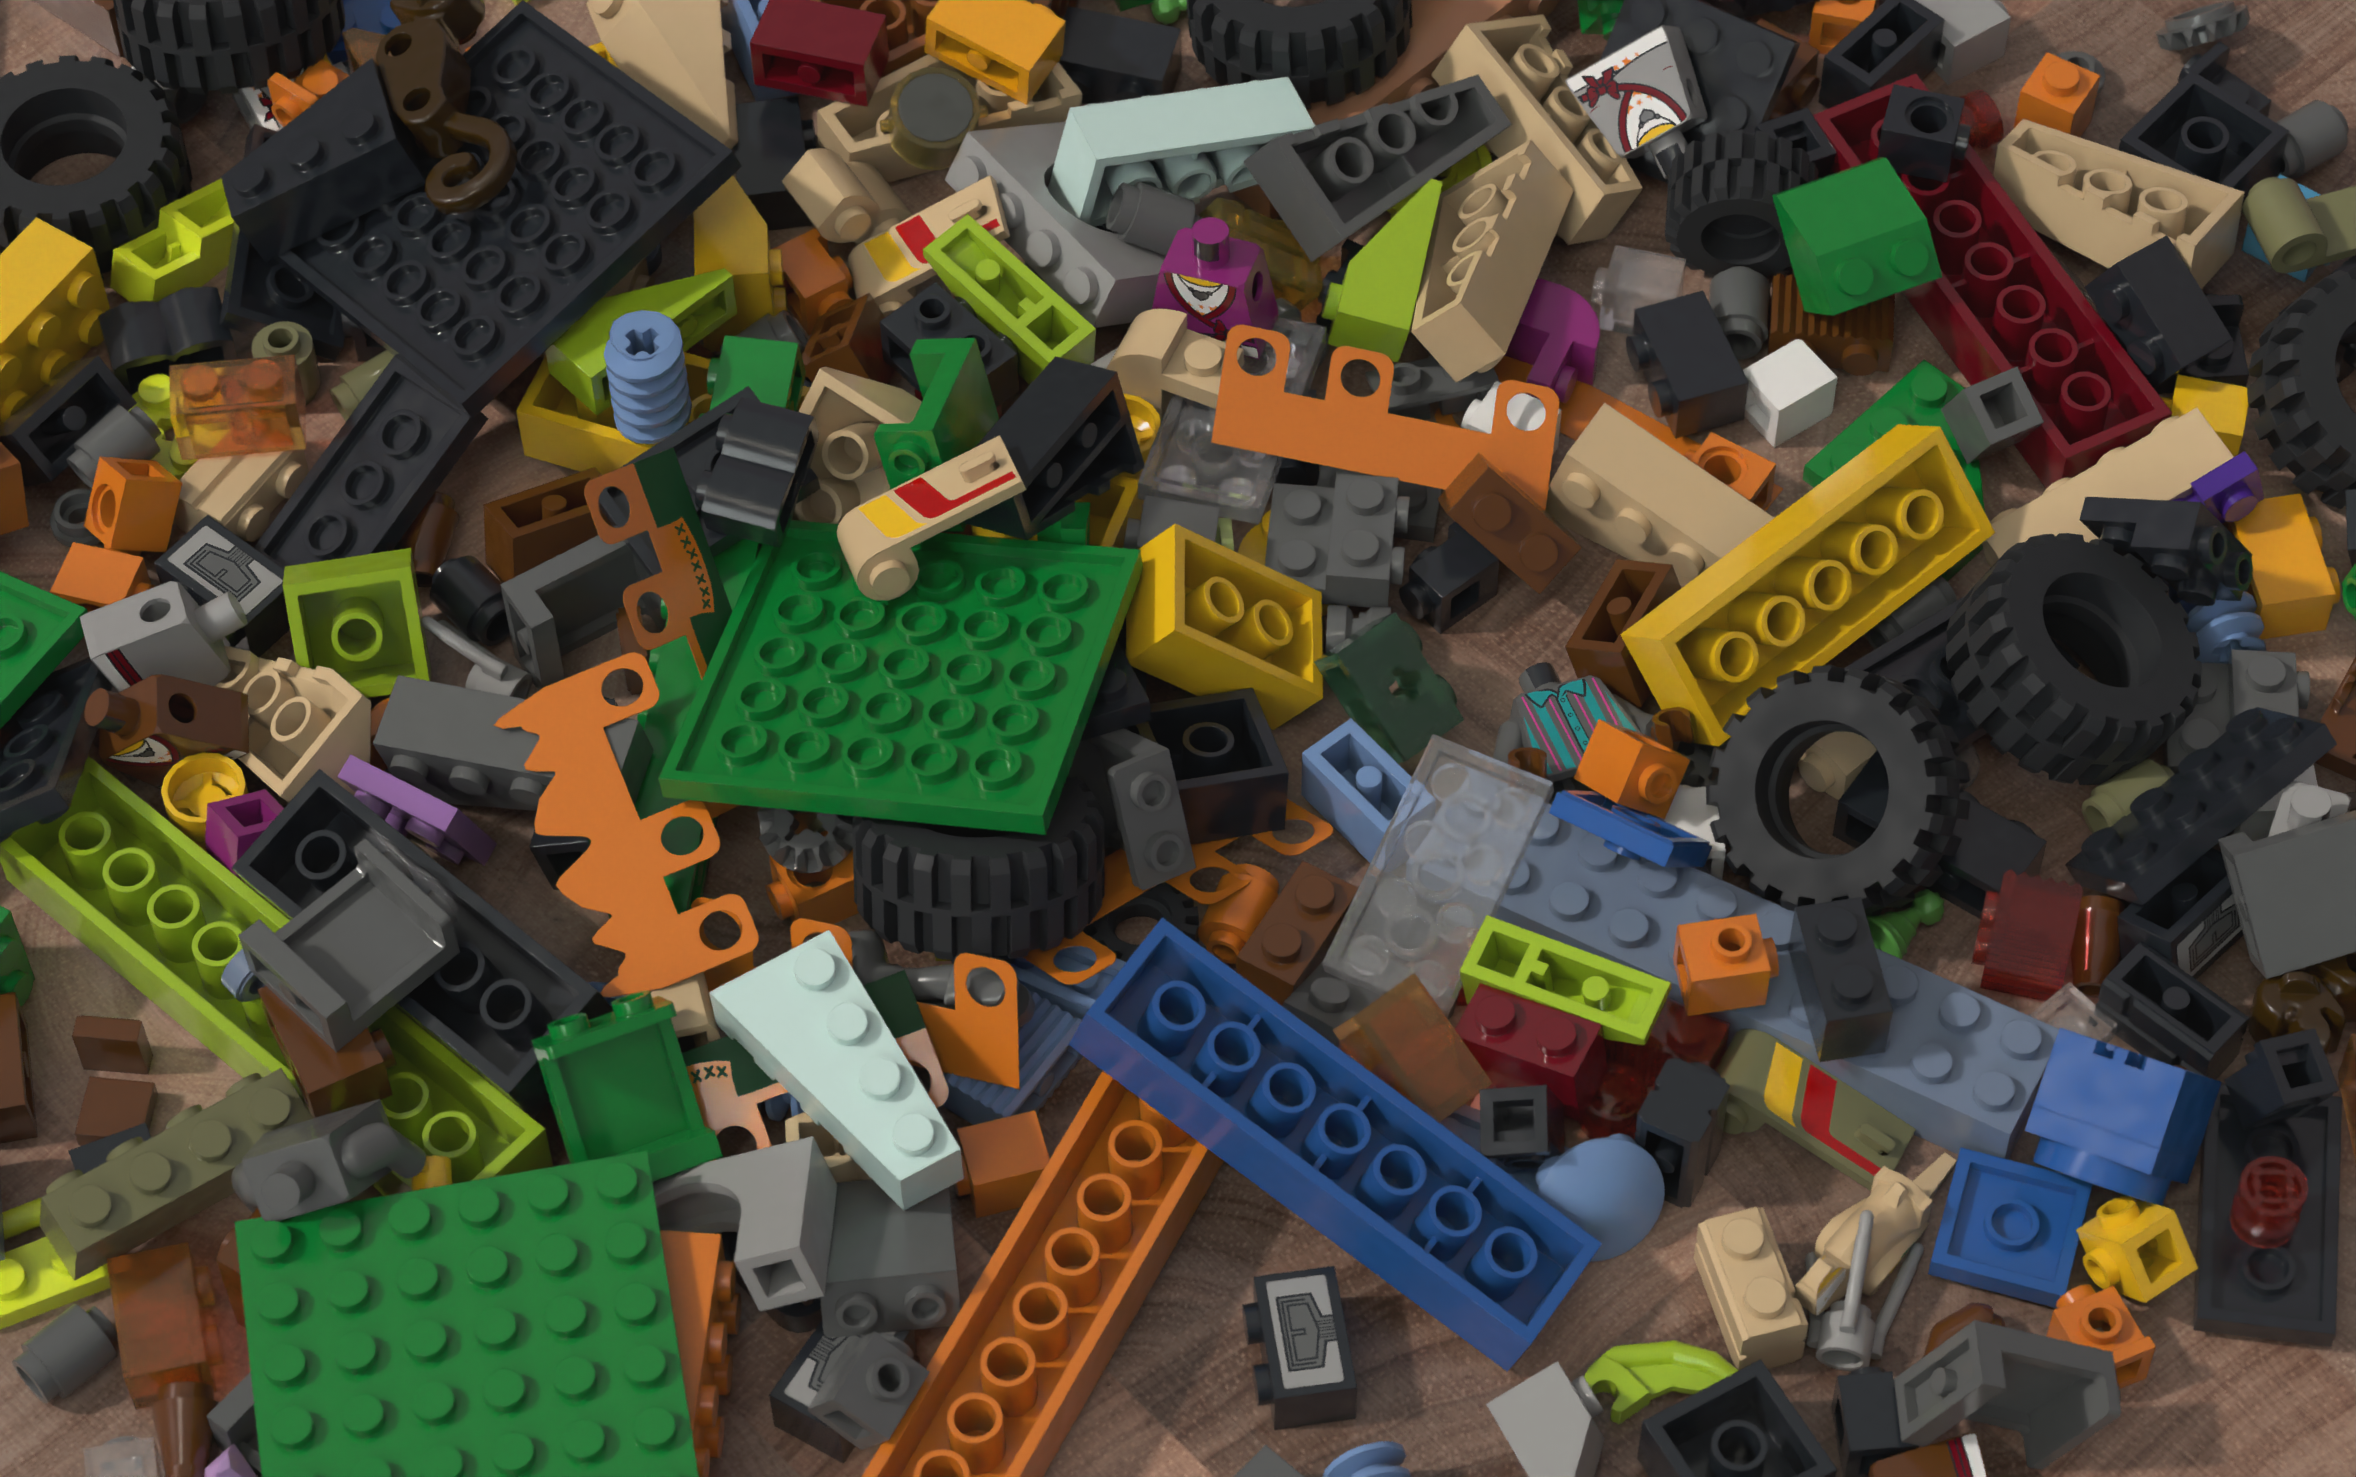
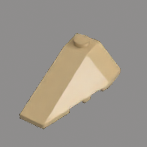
(674, 54)
(846, 453)
(298, 720)

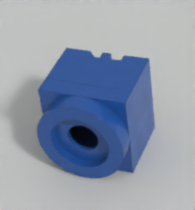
(2119, 1117)

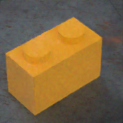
(997, 42)
(2289, 572)

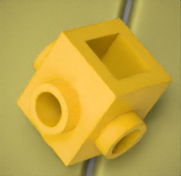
(2135, 1248)

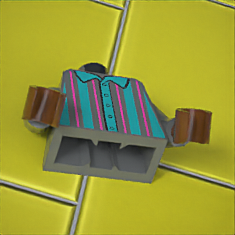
(1556, 720)

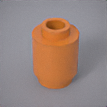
(1234, 919)

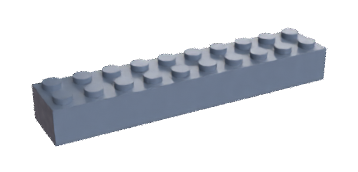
(1952, 1058)

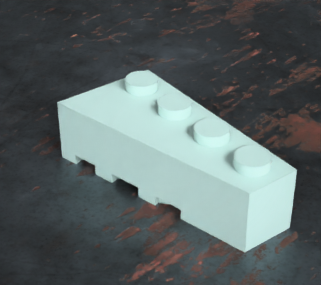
(834, 1054)

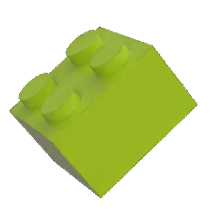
(359, 619)

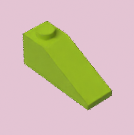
(1383, 281)
(1010, 298)
(693, 303)
(1564, 979)

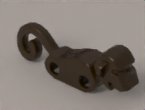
(430, 96)
(2308, 999)

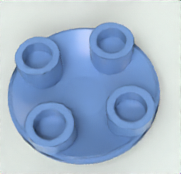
(1605, 1189)

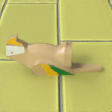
(1899, 1220)

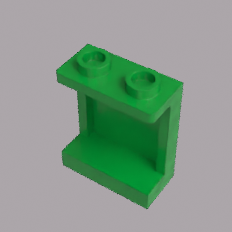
(951, 418)
(625, 1086)

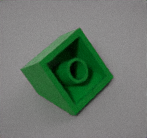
(1855, 238)

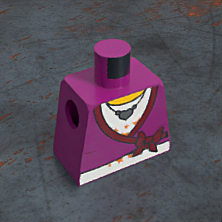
(1217, 283)

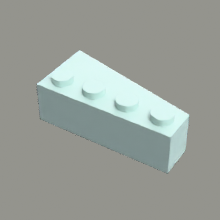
(1170, 142)

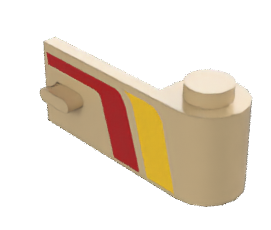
(894, 259)
(883, 530)

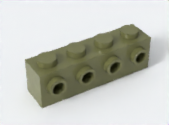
(165, 1178)

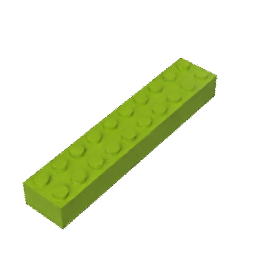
(173, 924)

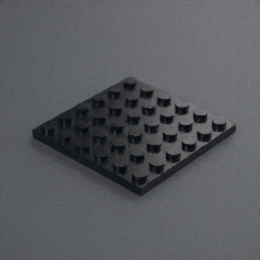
(590, 196)

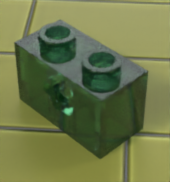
(1368, 665)

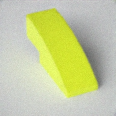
(180, 253)

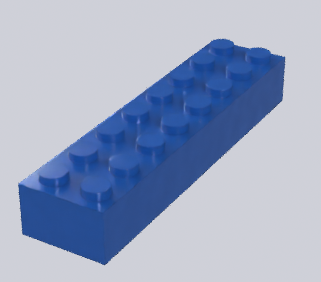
(1334, 1144)

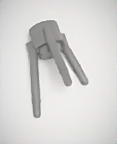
(489, 671)
(1847, 1334)

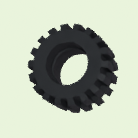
(1724, 204)

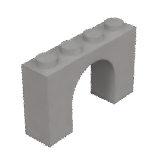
(1084, 265)
(777, 1203)

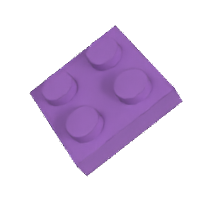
(417, 812)

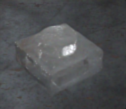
(2076, 1013)

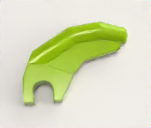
(1652, 1369)

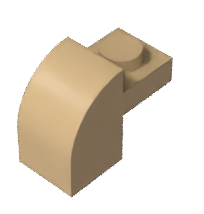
(1168, 359)

